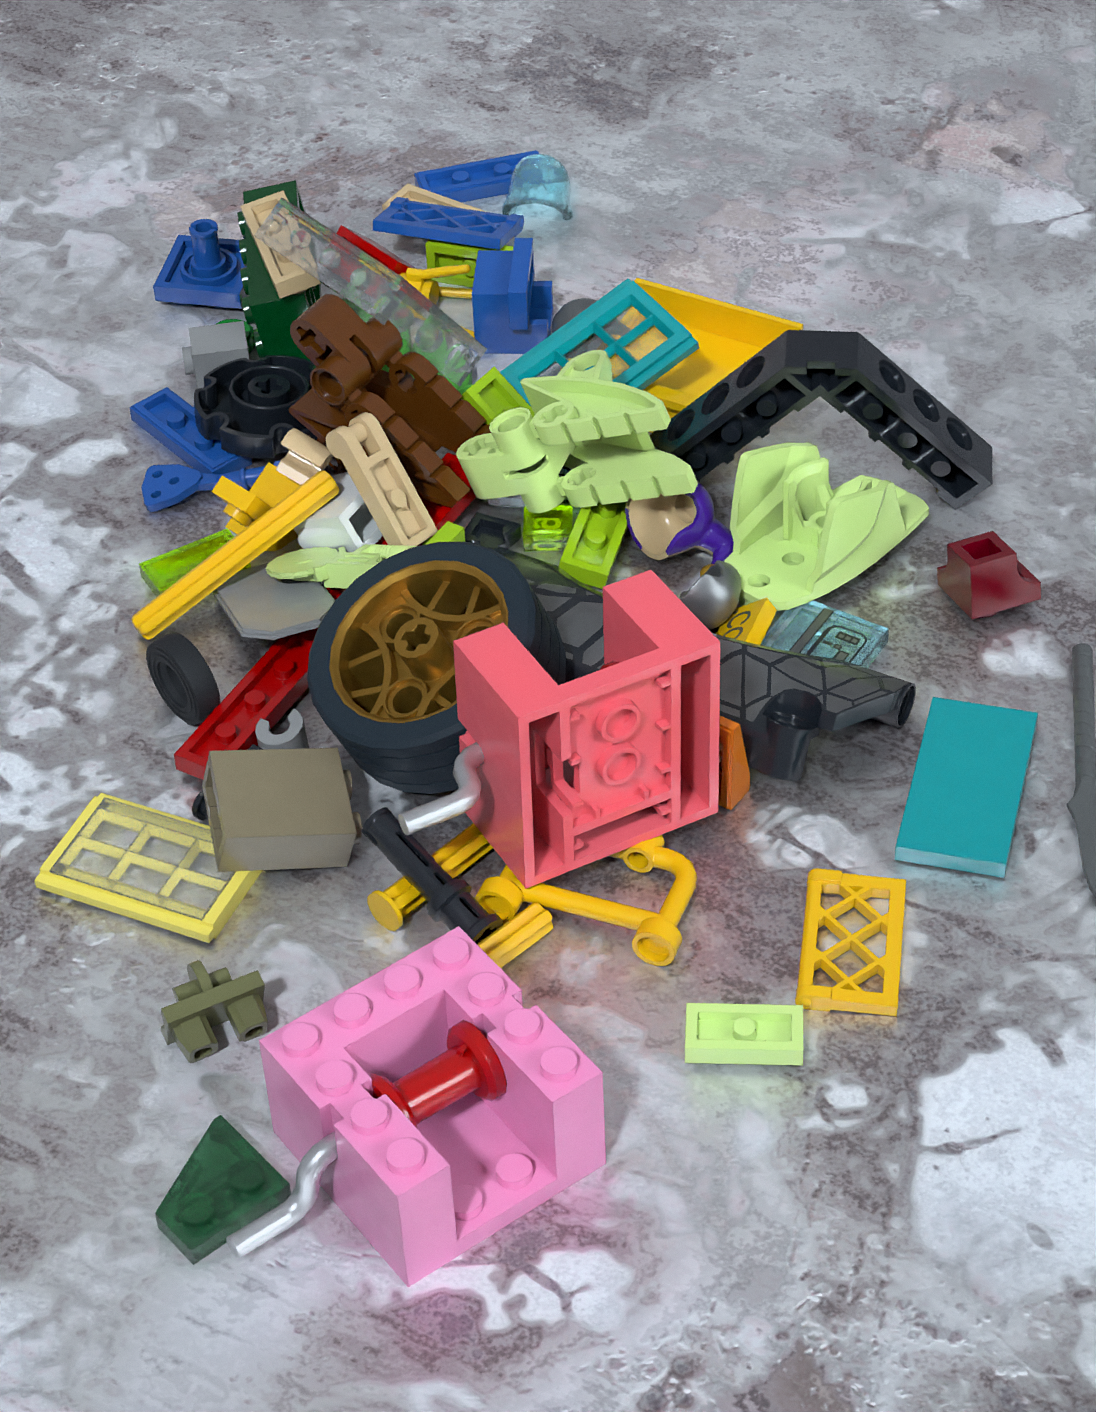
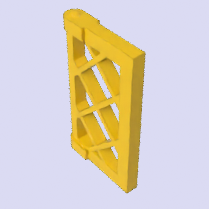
(847, 993)

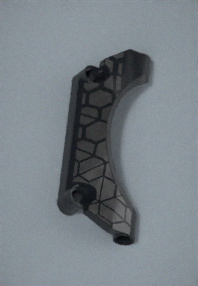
(769, 691)

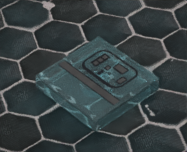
(827, 633)

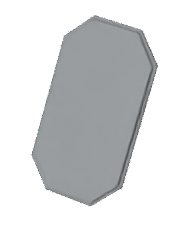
(272, 606)

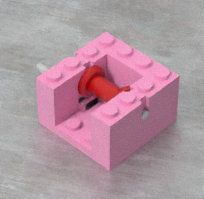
(429, 1108)

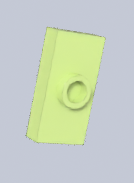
(744, 1034)

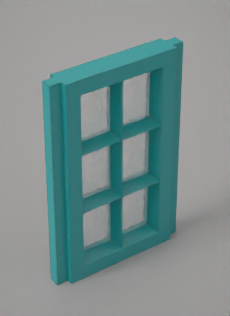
(626, 324)

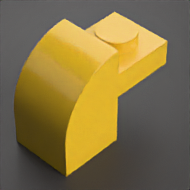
(248, 506)

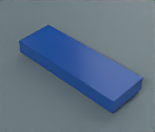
(472, 179)
(173, 425)

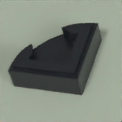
(492, 531)

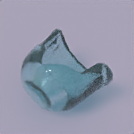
(540, 181)

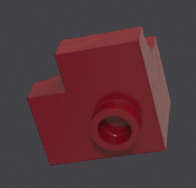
(986, 576)

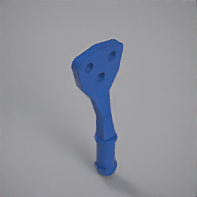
(174, 482)

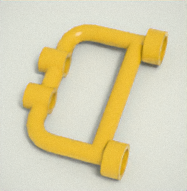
(656, 933)

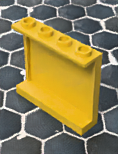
(726, 340)

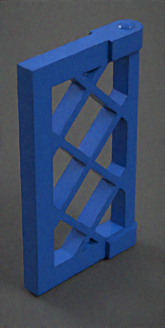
(448, 223)

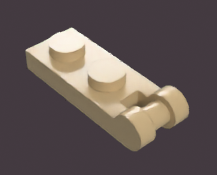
(381, 481)

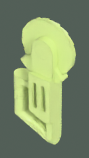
(328, 565)

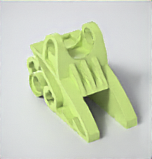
(582, 424)

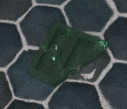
(218, 1192)

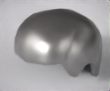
(714, 594)

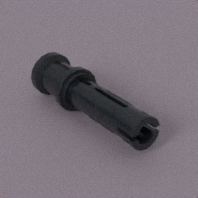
(447, 897)

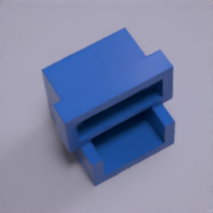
(508, 305)

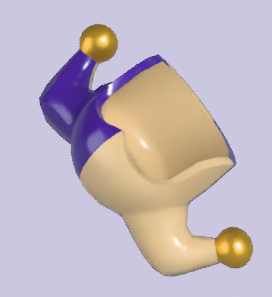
(677, 524)

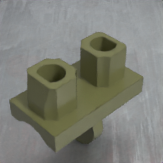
(209, 1002)

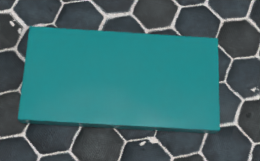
(967, 787)

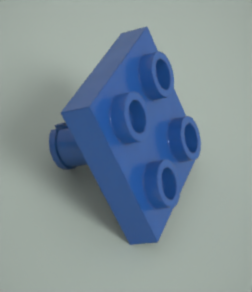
(202, 269)

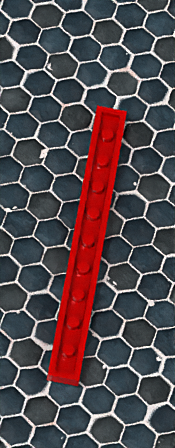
(279, 674)

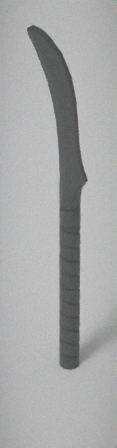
(1083, 803)

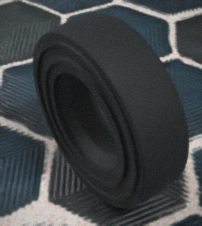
(182, 678)

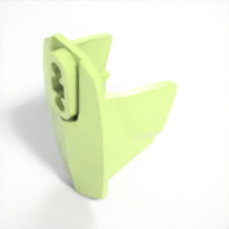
(803, 537)

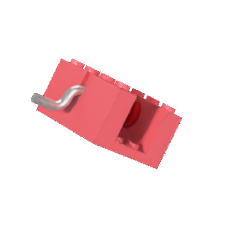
(592, 761)

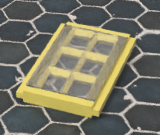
(145, 868)

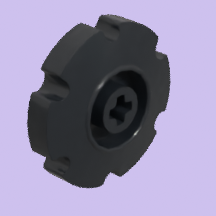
(250, 402)

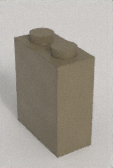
(280, 809)

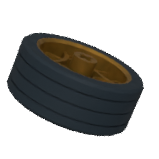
(400, 632)

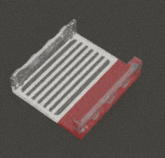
(371, 289)

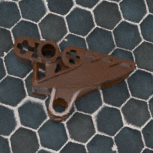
(414, 411)

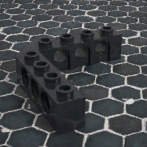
(852, 379)

